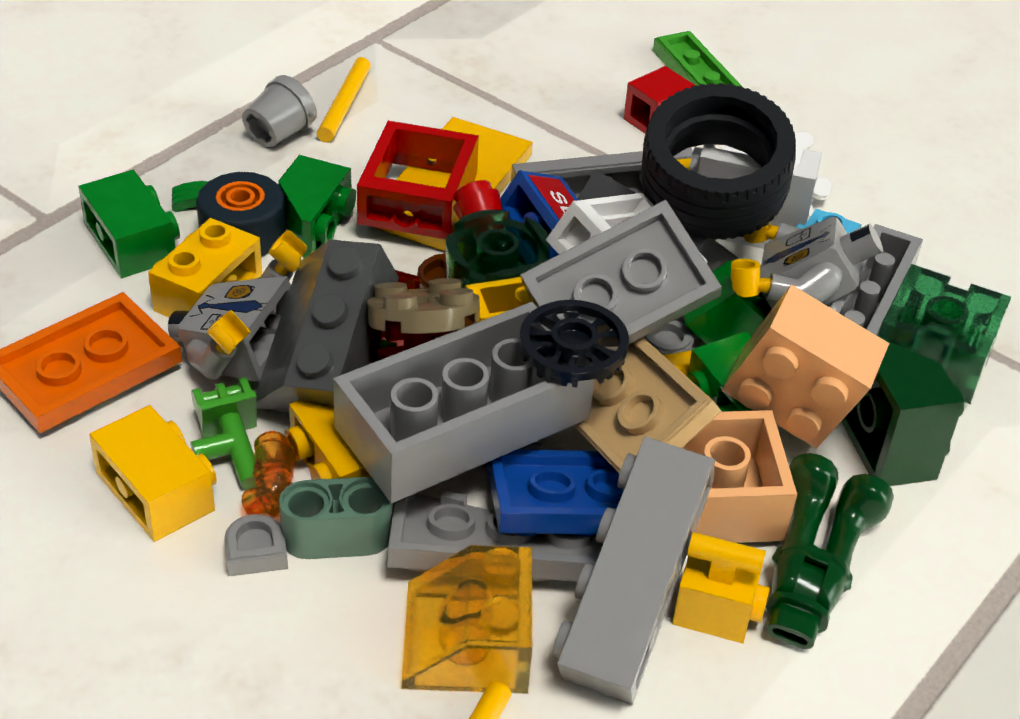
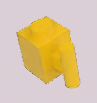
(721, 588)

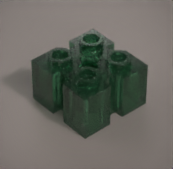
(946, 324)

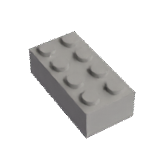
(452, 405)

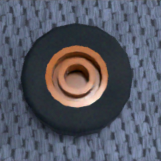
(247, 203)

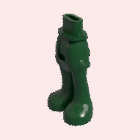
(811, 578)

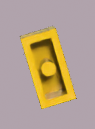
(153, 472)

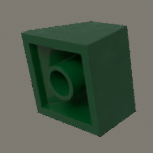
(905, 418)

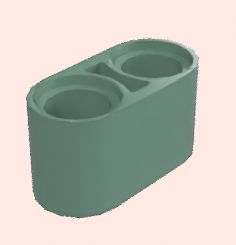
(335, 518)

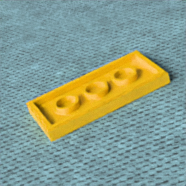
(495, 159)

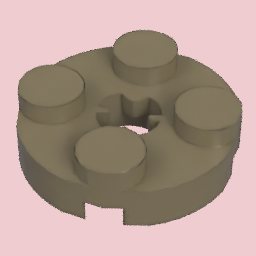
(423, 310)

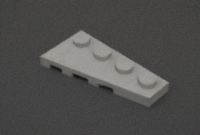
(434, 529)

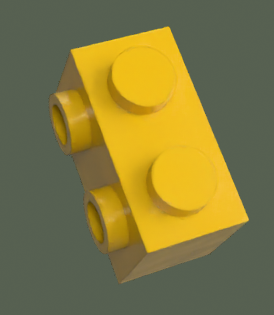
(204, 258)

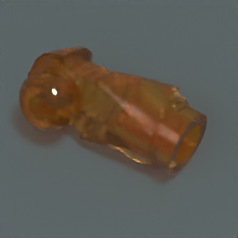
(273, 473)

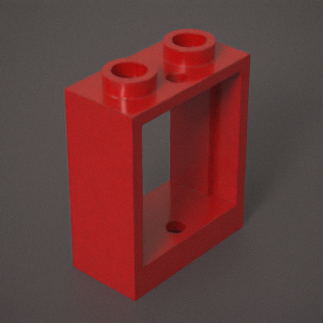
(384, 200)

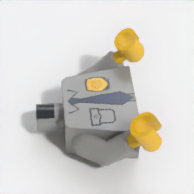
(814, 259)
(237, 320)

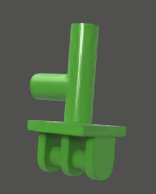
(223, 422)

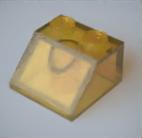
(470, 622)

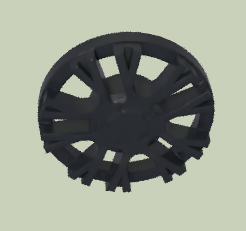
(574, 342)

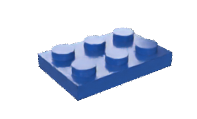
(552, 491)

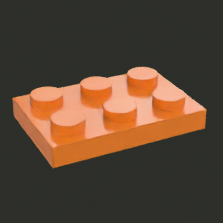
(84, 361)

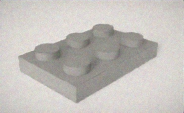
(637, 269)

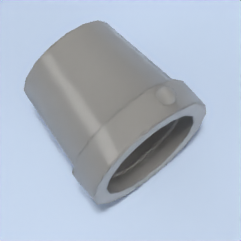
(279, 111)

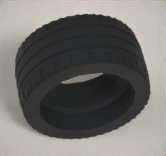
(719, 117)

